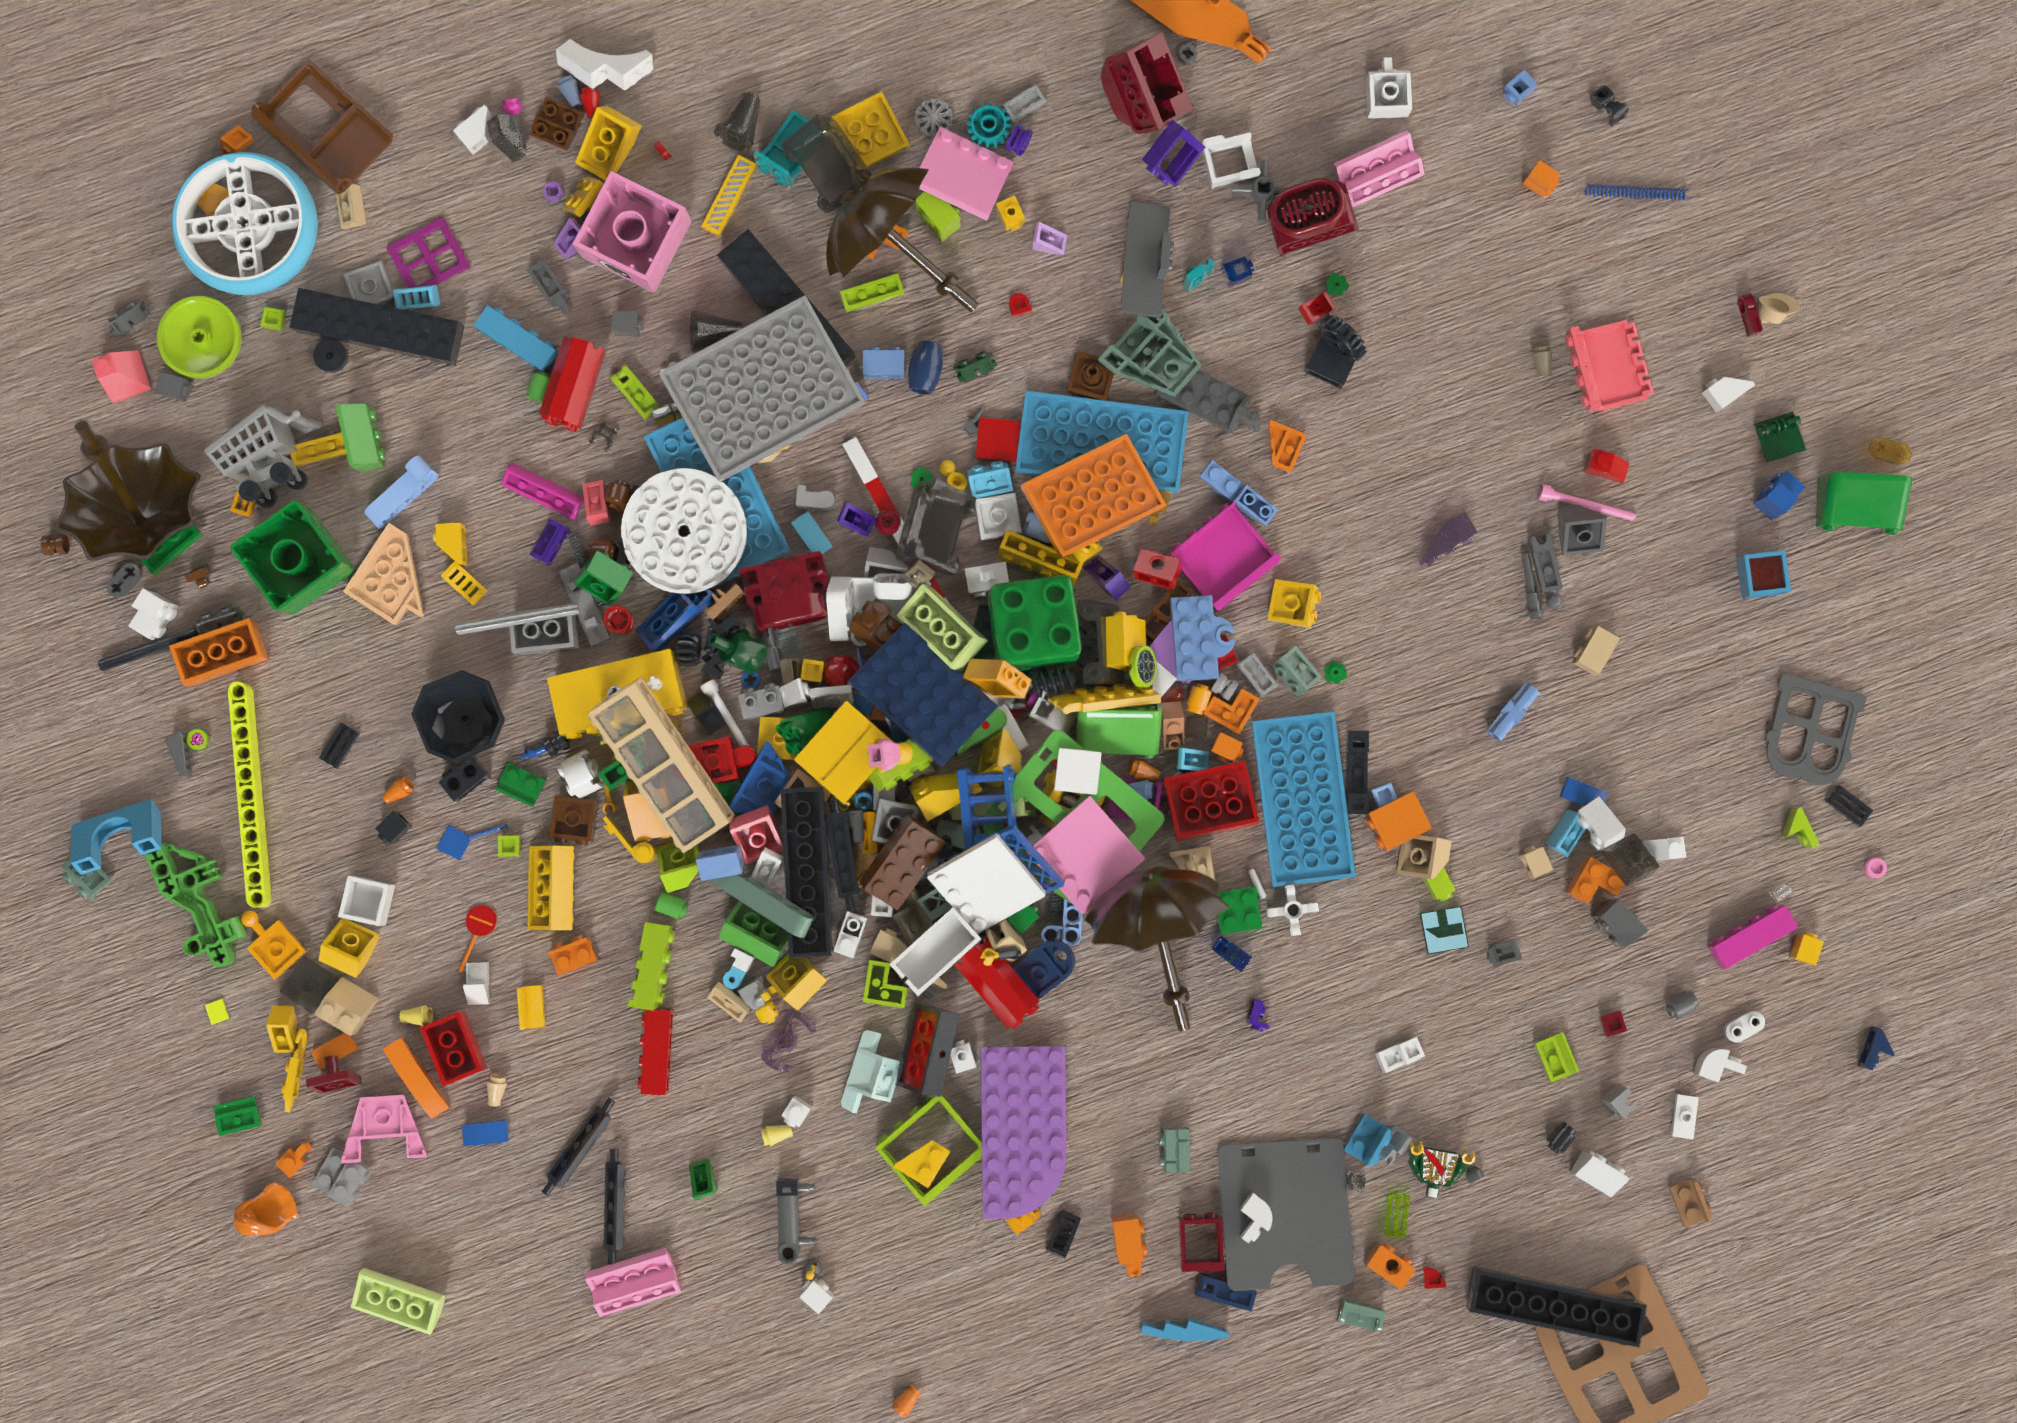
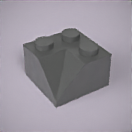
(1618, 923)

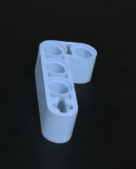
(402, 492)
(1066, 926)

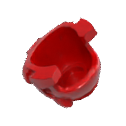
(839, 670)

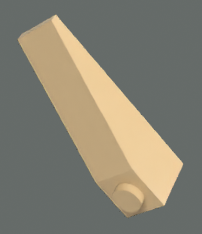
(889, 947)

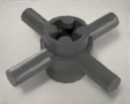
(1261, 198)

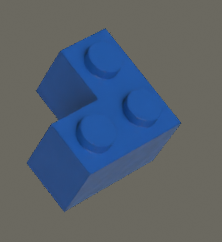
(1780, 495)

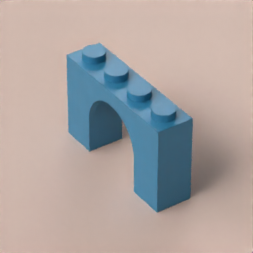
(91, 834)

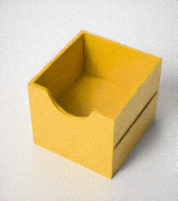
(840, 753)

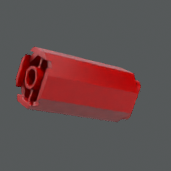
(571, 384)
(998, 986)

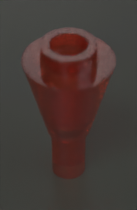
(1173, 694)

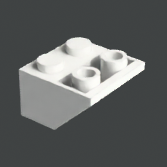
(1052, 716)
(1602, 1176)

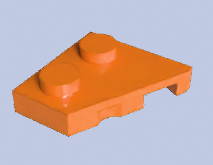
(1284, 445)

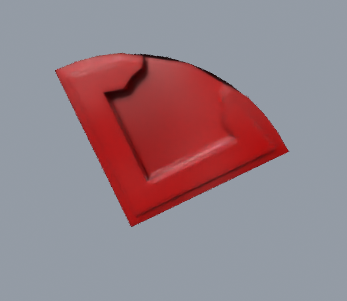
(1432, 1278)

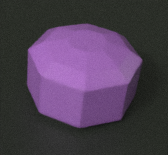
(553, 191)

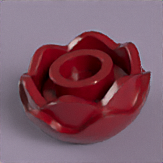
(883, 527)

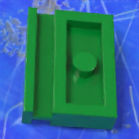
(520, 784)
(237, 1116)

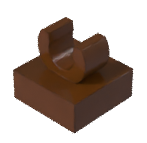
(199, 575)

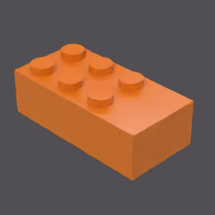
(219, 652)

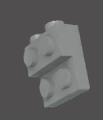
(341, 1179)

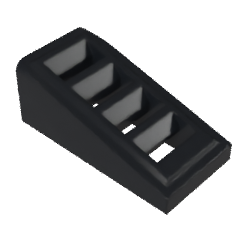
(1055, 1251)

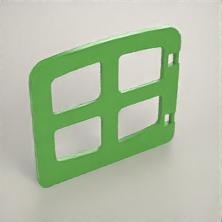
(1141, 811)

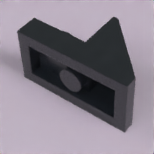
(706, 713)

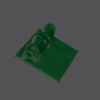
(1780, 436)

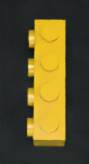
(1037, 557)

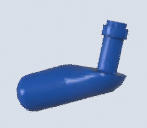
(533, 752)

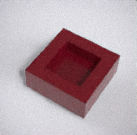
(1613, 1023)

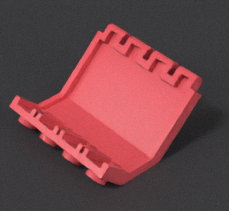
(1608, 365)

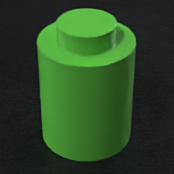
(538, 386)
(671, 906)

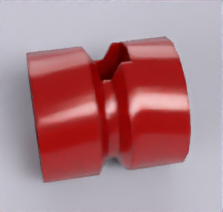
(619, 620)

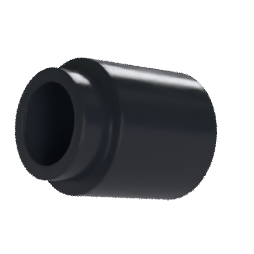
(1561, 1138)

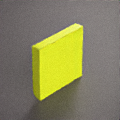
(217, 1011)

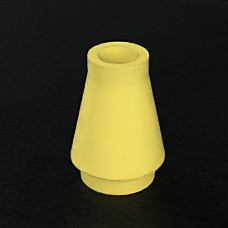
(420, 1015)
(775, 1134)

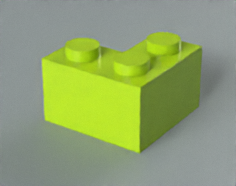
(879, 990)

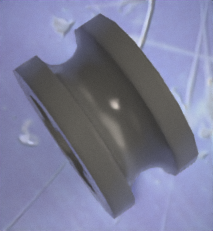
(1187, 47)

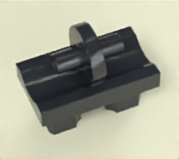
(711, 667)

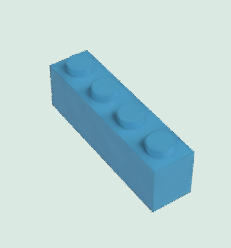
(516, 339)

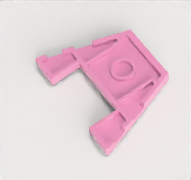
(382, 1119)

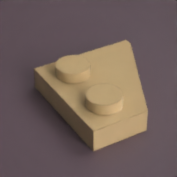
(1195, 859)

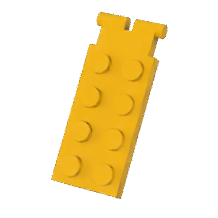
(1104, 698)

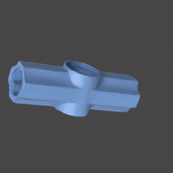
(1512, 711)

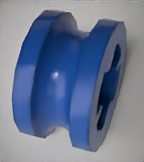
(755, 684)

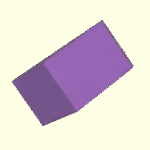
(566, 238)

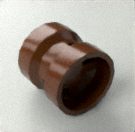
(52, 545)

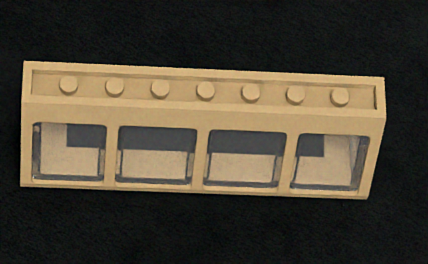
(661, 764)

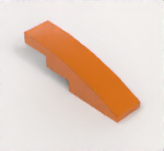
(416, 1078)

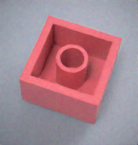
(755, 832)

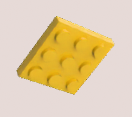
(873, 129)

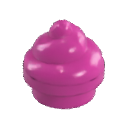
(511, 106)

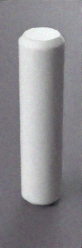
(1255, 880)

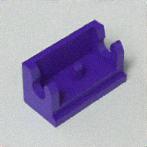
(550, 542)

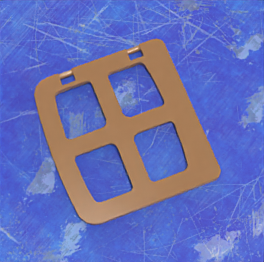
(1618, 1358)

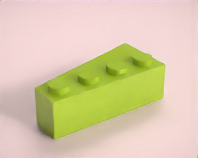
(888, 779)

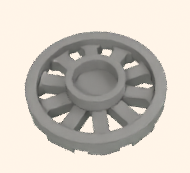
(933, 117)

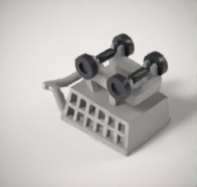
(261, 475)

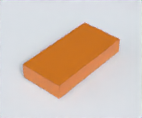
(340, 1046)

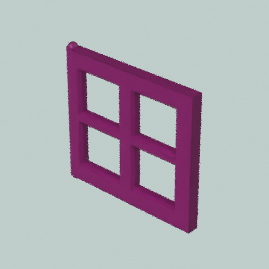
(428, 256)

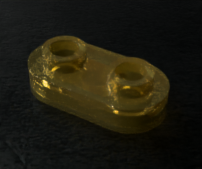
(1889, 450)

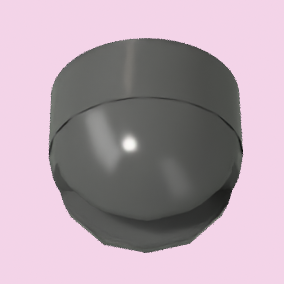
(1473, 1174)

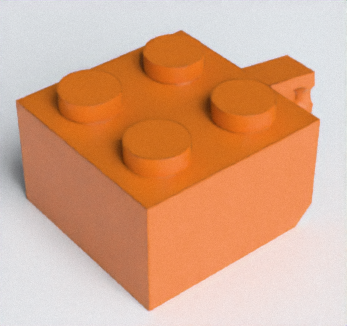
(1128, 1242)

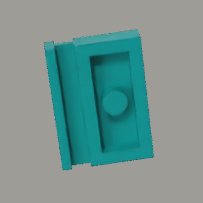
(1196, 275)

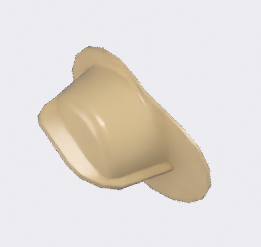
(1776, 307)

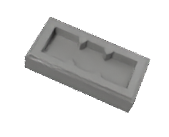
(1024, 103)
(1257, 674)

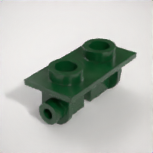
(981, 362)

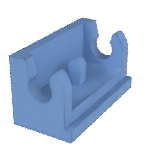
(720, 862)

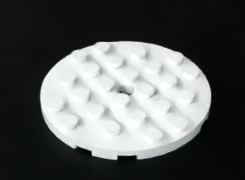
(653, 535)

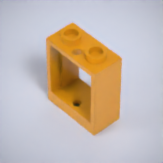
(997, 678)

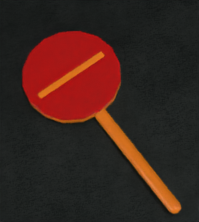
(480, 922)

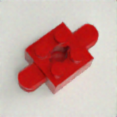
(721, 758)

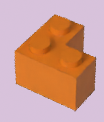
(1593, 876)

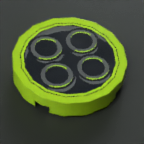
(1143, 666)

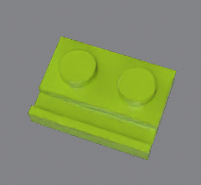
(1556, 1057)

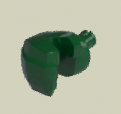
(740, 650)

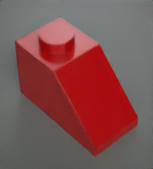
(1606, 465)

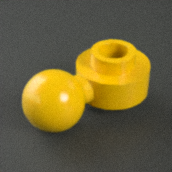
(954, 478)

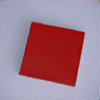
(998, 440)

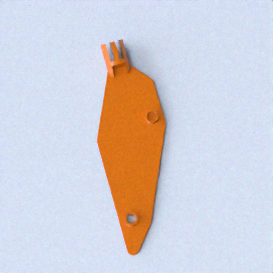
(1208, 21)

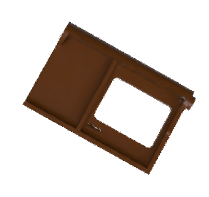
(344, 148)

